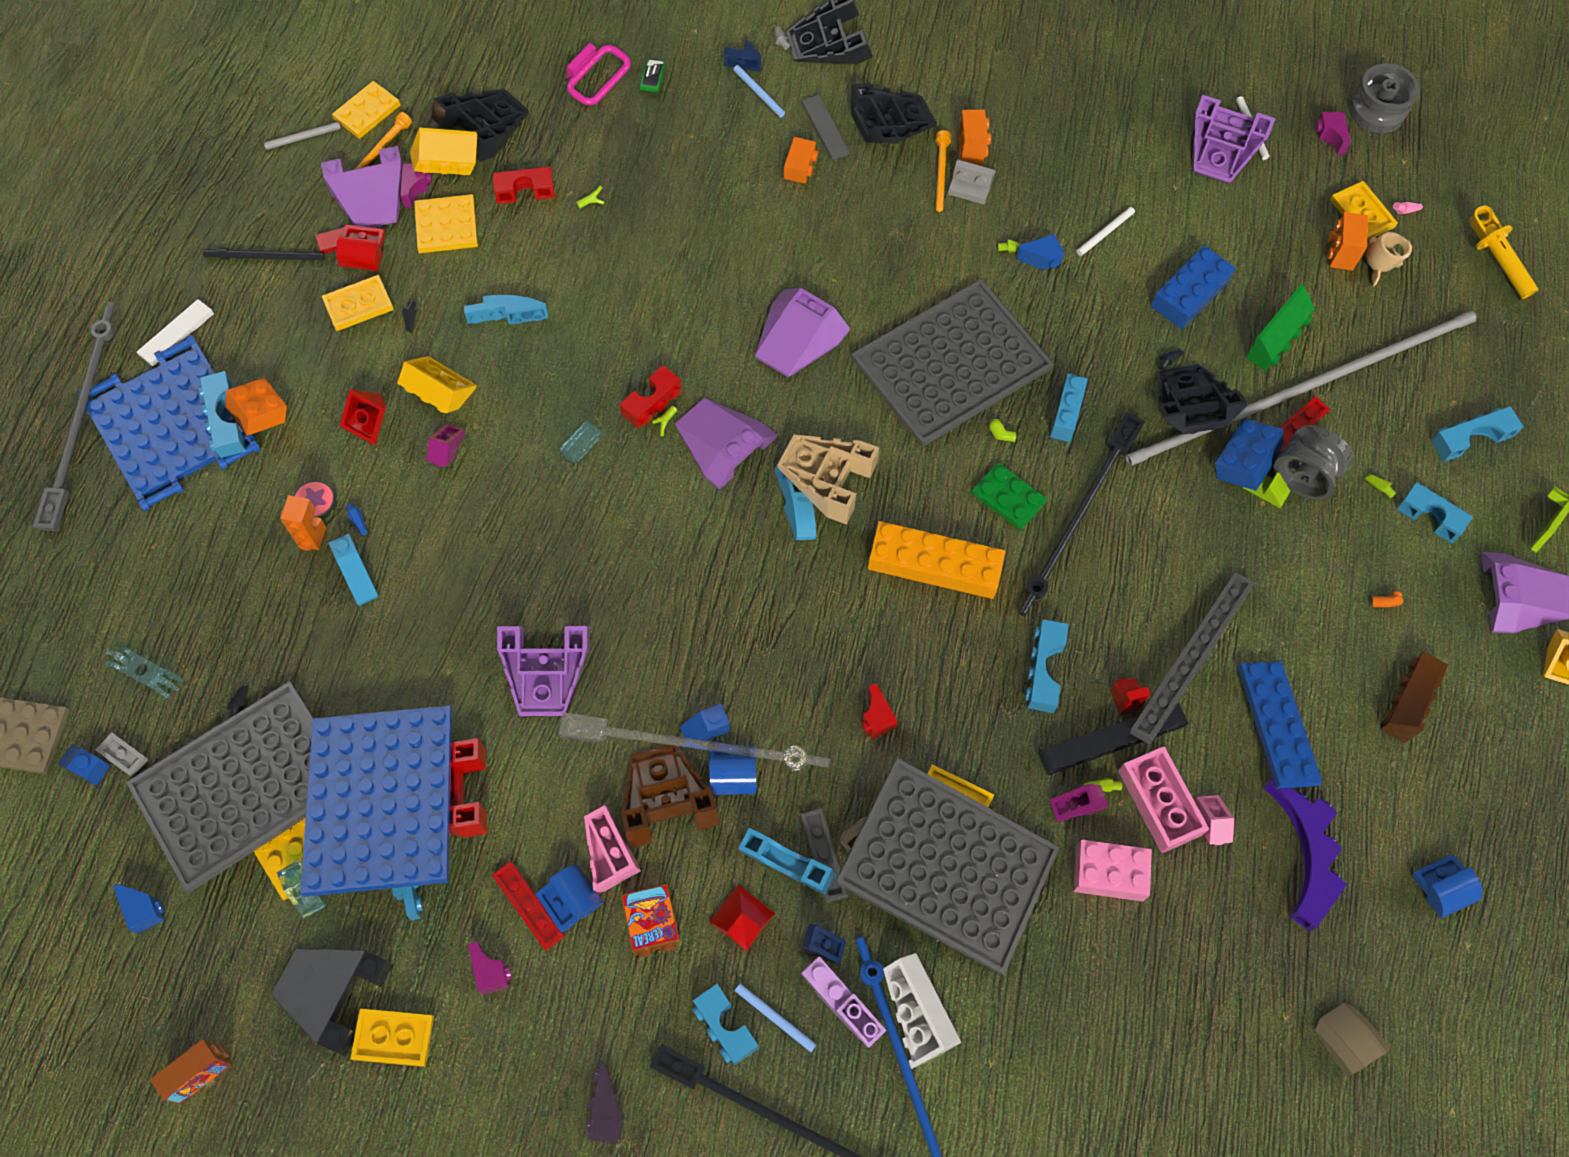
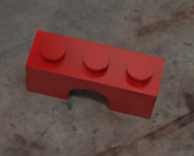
(509, 183)
(641, 409)

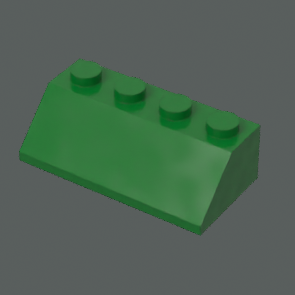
(1282, 329)

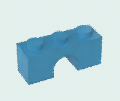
(1069, 408)
(1451, 519)
(735, 1044)

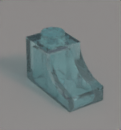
(291, 883)

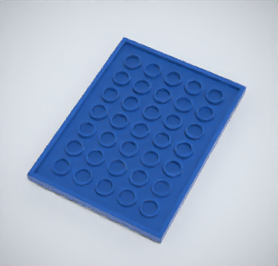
(378, 801)

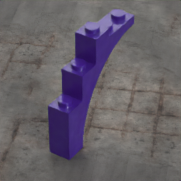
(1319, 850)

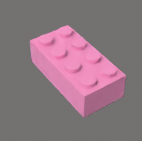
(1163, 799)

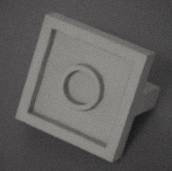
(971, 182)

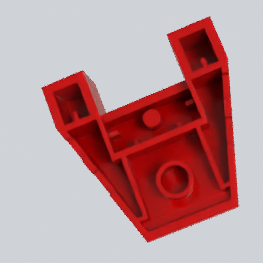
(469, 818)

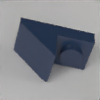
(746, 59)
(823, 944)

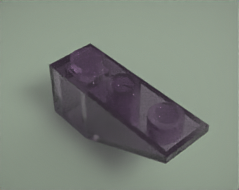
(606, 1117)

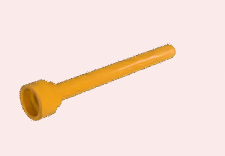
(402, 122)
(943, 139)

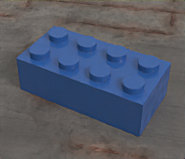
(1193, 287)

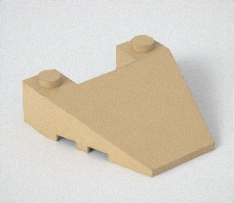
(822, 468)

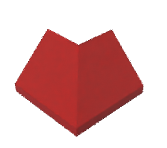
(363, 414)
(742, 918)

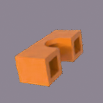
(301, 524)

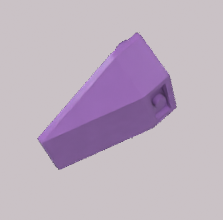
(799, 331)

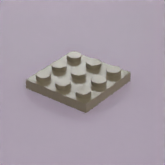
(29, 734)

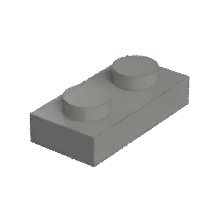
(121, 754)

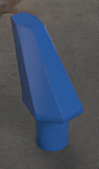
(356, 518)

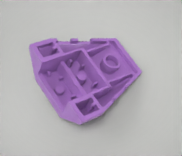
(1226, 139)
(721, 439)
(1525, 593)

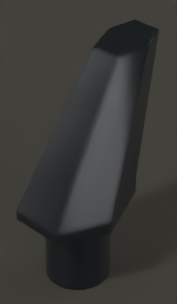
(409, 315)
(1169, 358)
(238, 701)

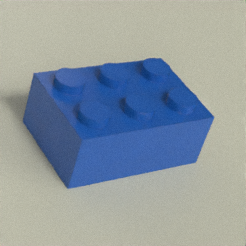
(1250, 454)

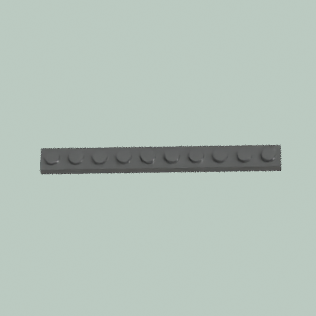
(1191, 658)

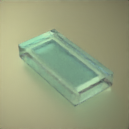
(580, 442)

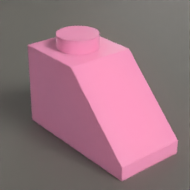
(1217, 819)

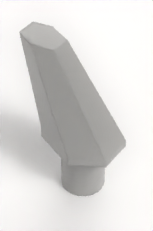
(780, 38)

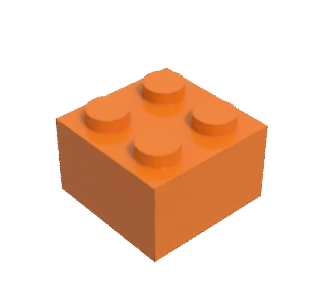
(973, 136)
(1348, 241)
(255, 406)

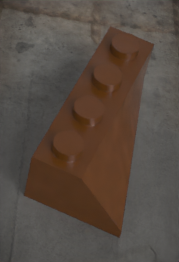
(1414, 697)

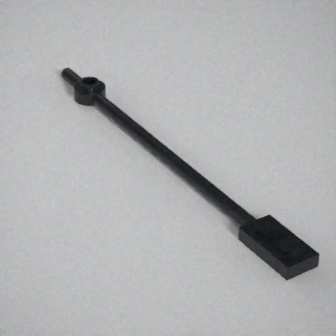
(1120, 444)
(690, 1073)

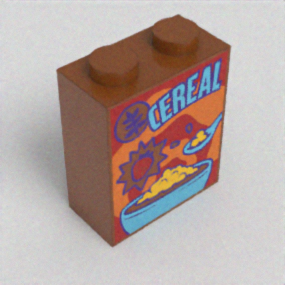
(650, 920)
(191, 1071)

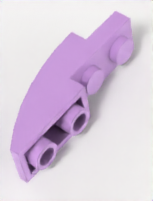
(843, 1002)

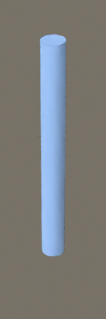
(759, 91)
(775, 1017)

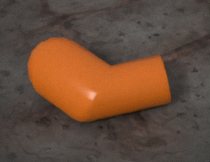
(1393, 600)

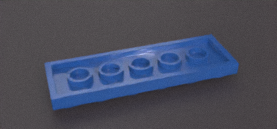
(1279, 725)

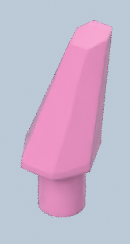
(1406, 207)

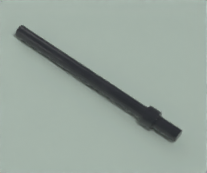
(226, 254)

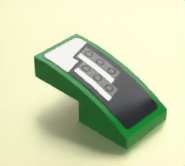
(652, 75)

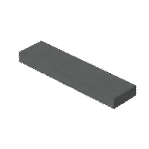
(825, 127)
(823, 849)

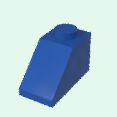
(1041, 252)
(706, 724)
(84, 764)
(139, 908)

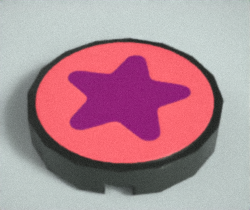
(320, 495)

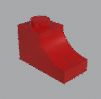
(1129, 695)
(879, 717)

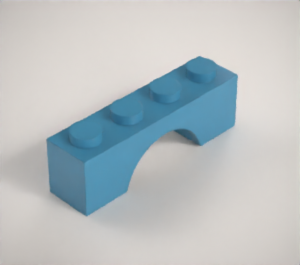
(1497, 425)
(226, 436)
(1044, 692)
(786, 861)

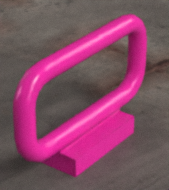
(584, 62)

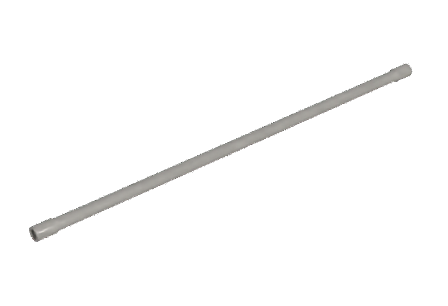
(1458, 322)

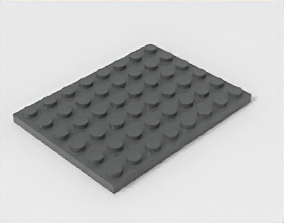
(951, 362)
(230, 787)
(948, 866)

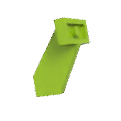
(1562, 499)

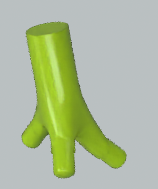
(591, 198)
(665, 418)

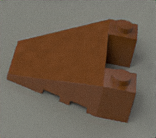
(662, 788)

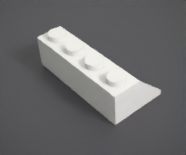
(919, 1011)

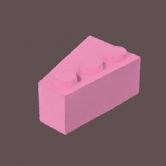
(609, 852)

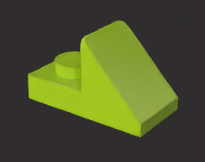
(1272, 490)

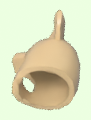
(1383, 257)

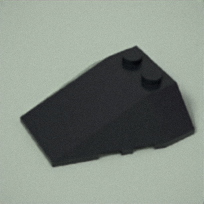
(888, 115)
(1196, 400)

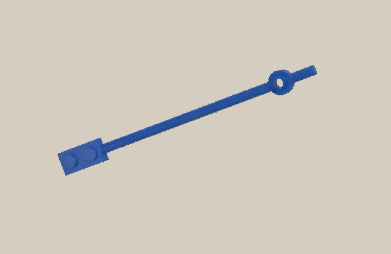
(896, 1042)

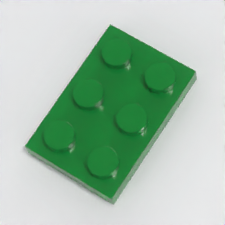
(1009, 496)

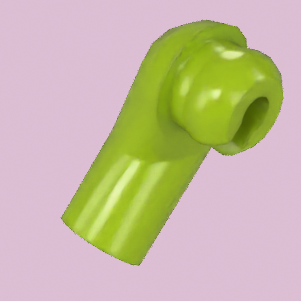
(999, 431)

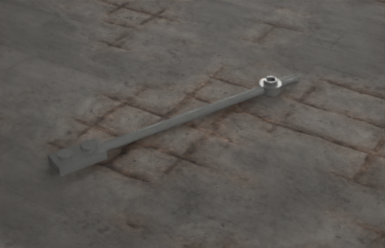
(55, 498)

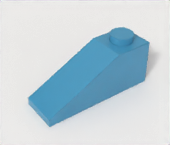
(353, 569)

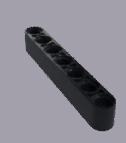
(1102, 742)

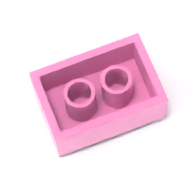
(1112, 870)

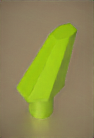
(1011, 246)
(1380, 484)
(1107, 784)

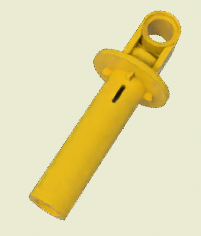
(1494, 236)

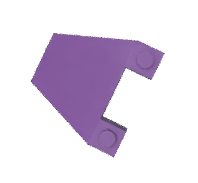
(369, 193)
(542, 678)

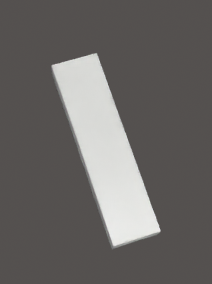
(176, 331)

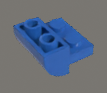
(732, 773)
(1448, 885)
(569, 897)

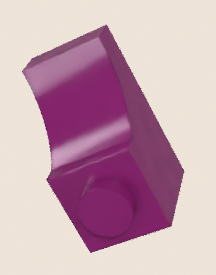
(1333, 129)
(413, 184)
(444, 444)
(1079, 802)
(488, 973)

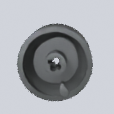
(1384, 98)
(1314, 461)

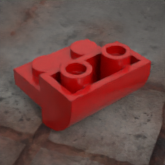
(360, 247)

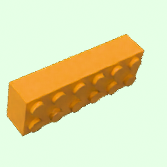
(936, 560)

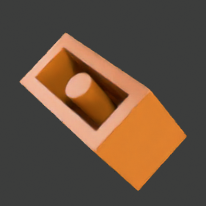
(800, 160)

